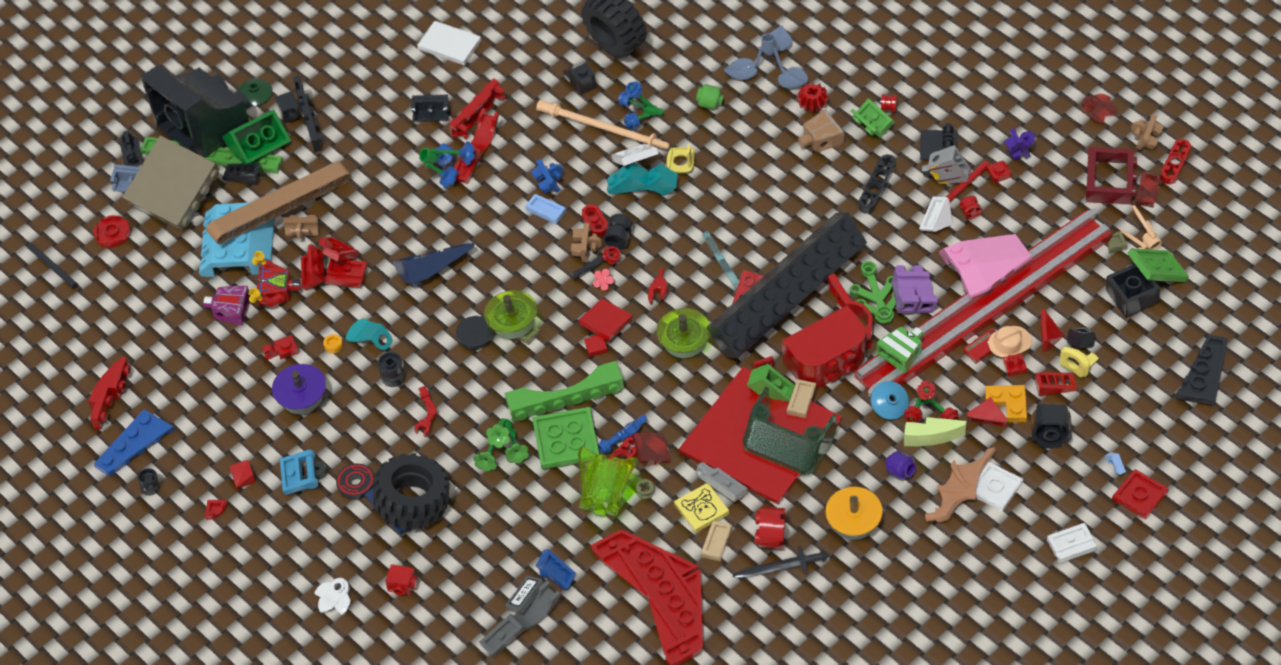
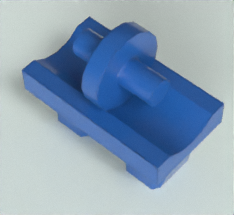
(549, 173)

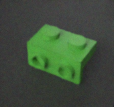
(873, 117)

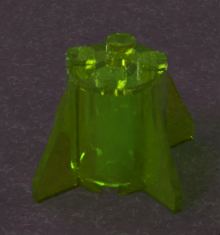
(605, 482)

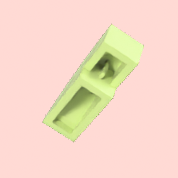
(933, 432)

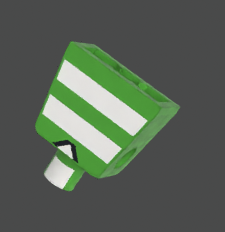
(901, 347)

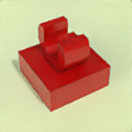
(1014, 364)

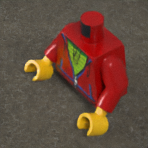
(273, 283)

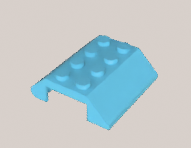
(238, 250)

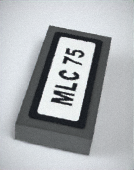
(524, 595)

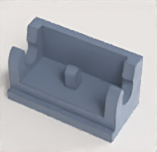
(122, 177)

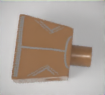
(821, 133)

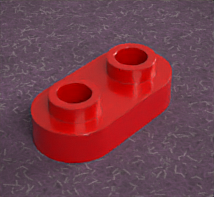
(597, 223)

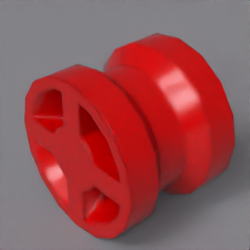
(888, 103)
(970, 207)

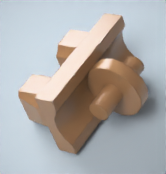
(1145, 130)
(301, 226)
(588, 241)

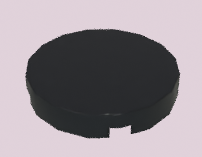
(474, 333)

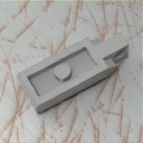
(721, 482)

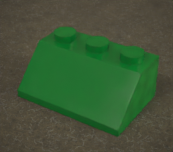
(257, 137)

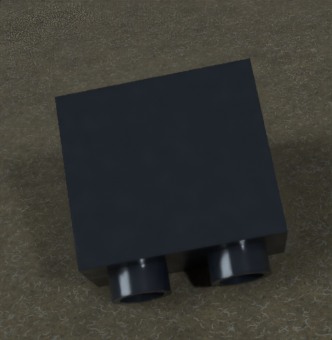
(194, 108)

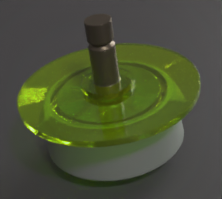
(511, 313)
(683, 332)

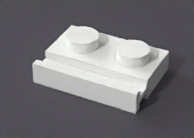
(1071, 543)

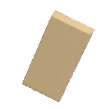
(801, 398)
(716, 541)

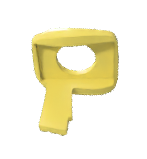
(687, 152)
(1084, 361)

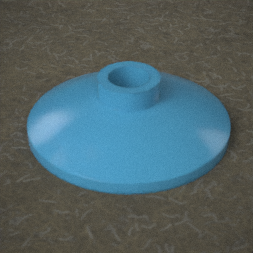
(883, 406)

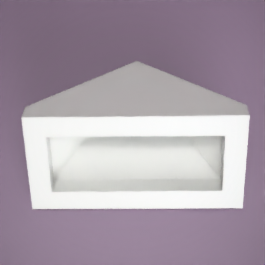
(937, 215)

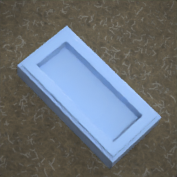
(545, 209)

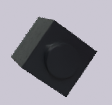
(288, 107)

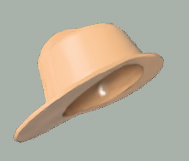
(1009, 341)

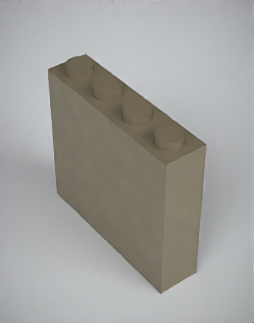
(171, 183)

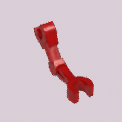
(431, 414)

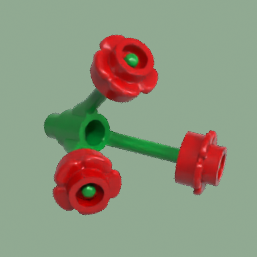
(925, 394)

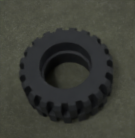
(614, 25)
(409, 510)

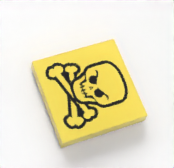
(701, 507)

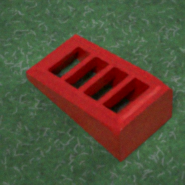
(1048, 377)

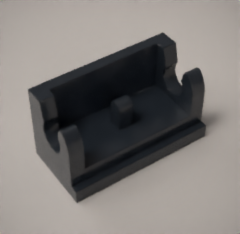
(430, 108)

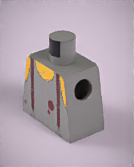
(947, 166)

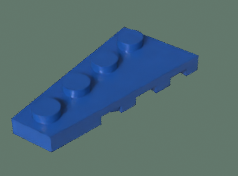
(133, 441)

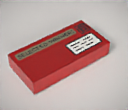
(979, 347)

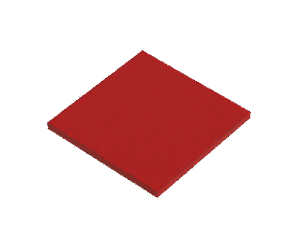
(721, 431)

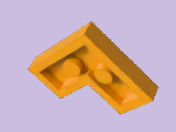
(1012, 397)

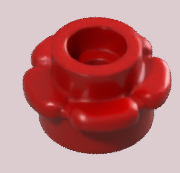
(615, 254)

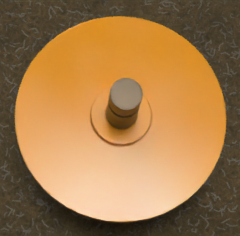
(854, 512)

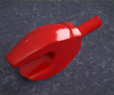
(658, 285)

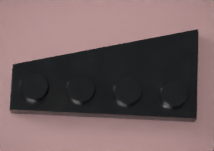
(308, 113)
(1205, 373)

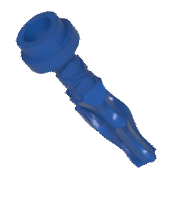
(630, 428)

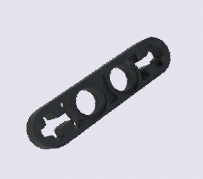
(876, 183)

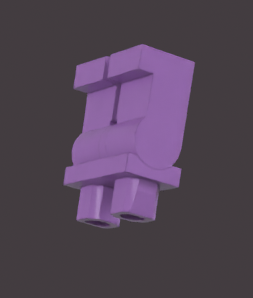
(913, 289)

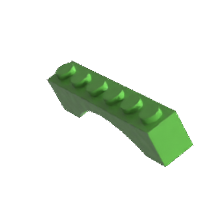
(528, 403)

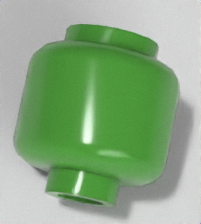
(709, 96)

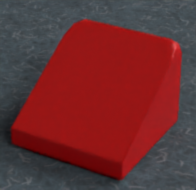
(769, 360)

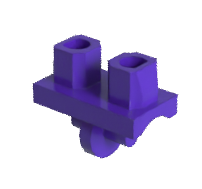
(1018, 144)

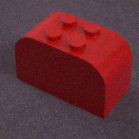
(826, 348)

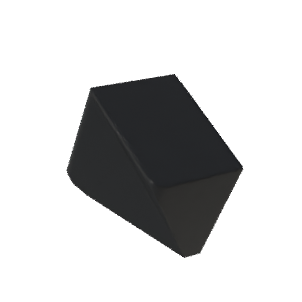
(1081, 337)

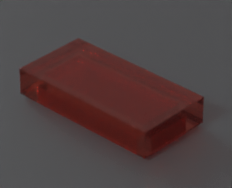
(1148, 189)

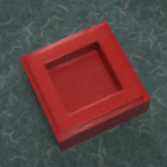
(595, 345)

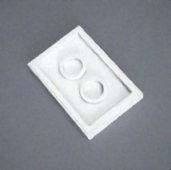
(449, 43)
(634, 154)

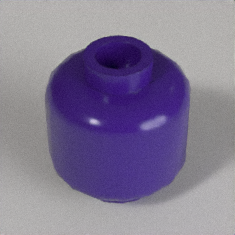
(900, 465)

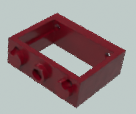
(1108, 194)

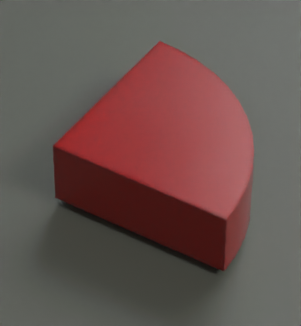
(215, 508)

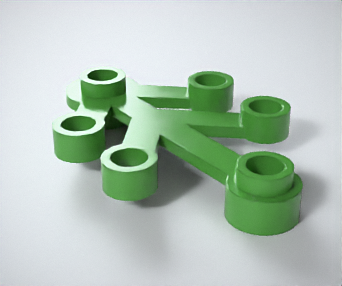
(876, 295)

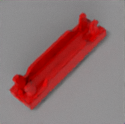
(469, 114)

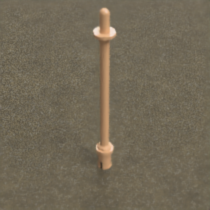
(555, 110)

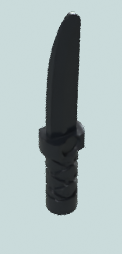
(589, 266)

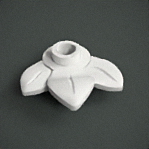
(334, 598)

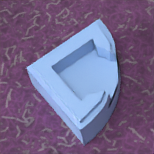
(1115, 459)

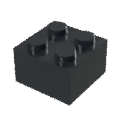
(1132, 290)

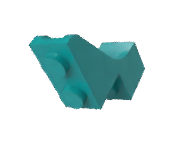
(635, 178)

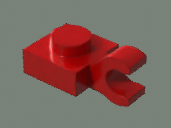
(283, 347)

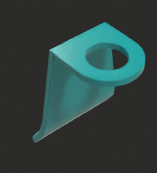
(366, 330)

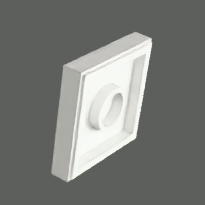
(997, 486)

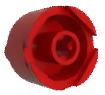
(771, 527)

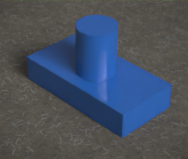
(555, 569)

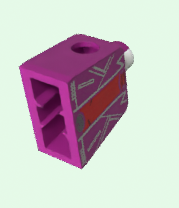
(229, 304)

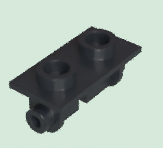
(130, 149)

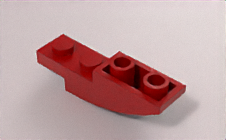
(108, 387)

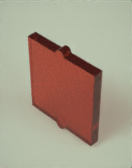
(651, 448)

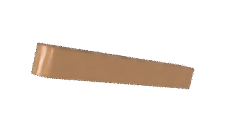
(278, 202)

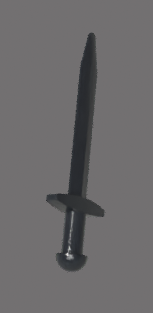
(800, 560)

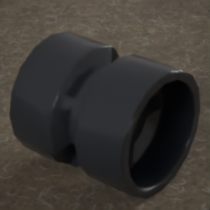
(618, 231)
(391, 369)

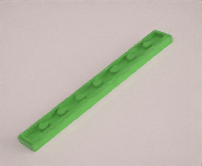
(223, 156)

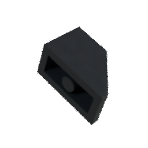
(581, 77)

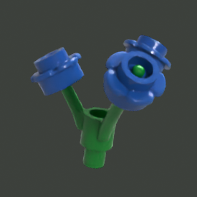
(625, 98)

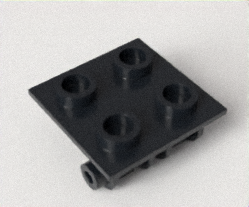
(936, 140)

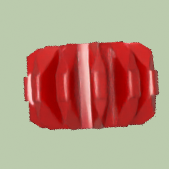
(812, 97)

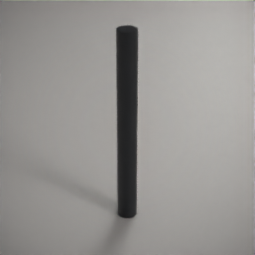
(53, 266)

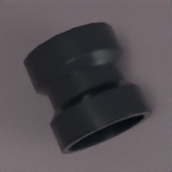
(148, 481)

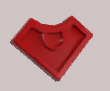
(337, 250)

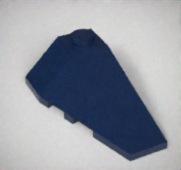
(421, 267)

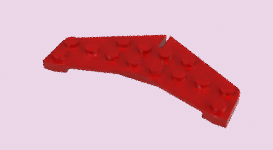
(667, 583)

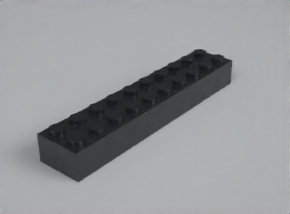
(786, 285)

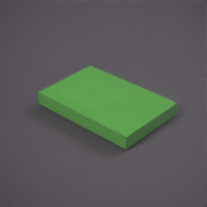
(1158, 265)

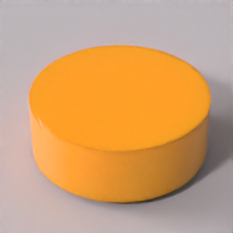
(333, 343)

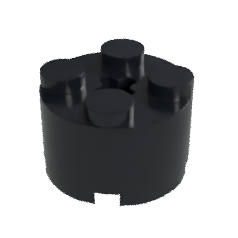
(1051, 425)

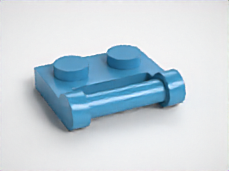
(292, 472)

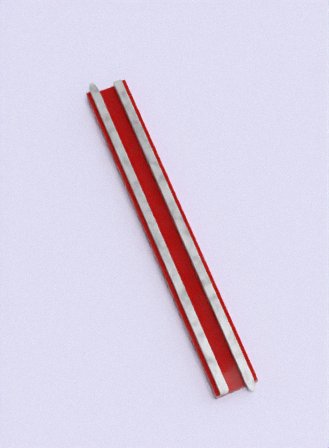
(971, 315)

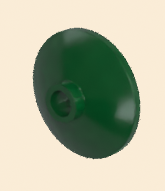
(257, 91)

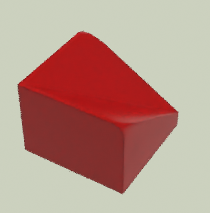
(242, 474)

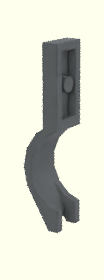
(515, 624)

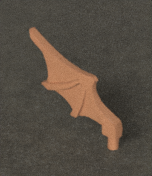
(960, 486)

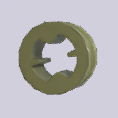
(642, 484)

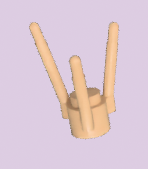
(1150, 239)

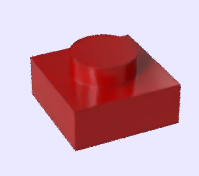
(998, 171)

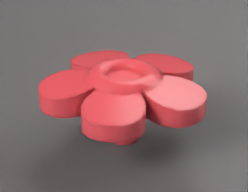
(602, 279)

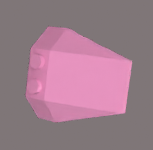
(985, 261)

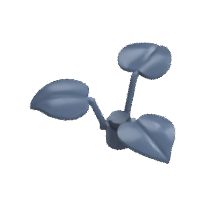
(771, 43)

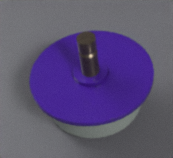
(299, 388)

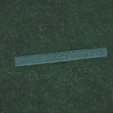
(720, 258)

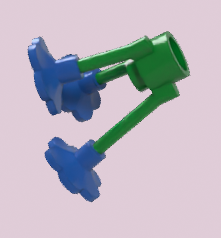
(444, 156)

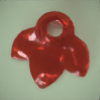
(1098, 107)

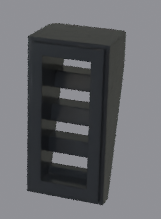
(252, 174)

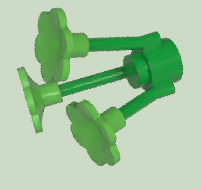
(499, 436)

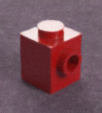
(401, 580)

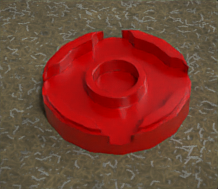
(112, 231)

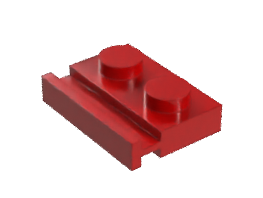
(346, 273)

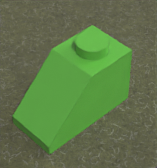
(778, 385)

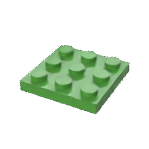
(562, 435)

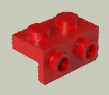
(312, 268)

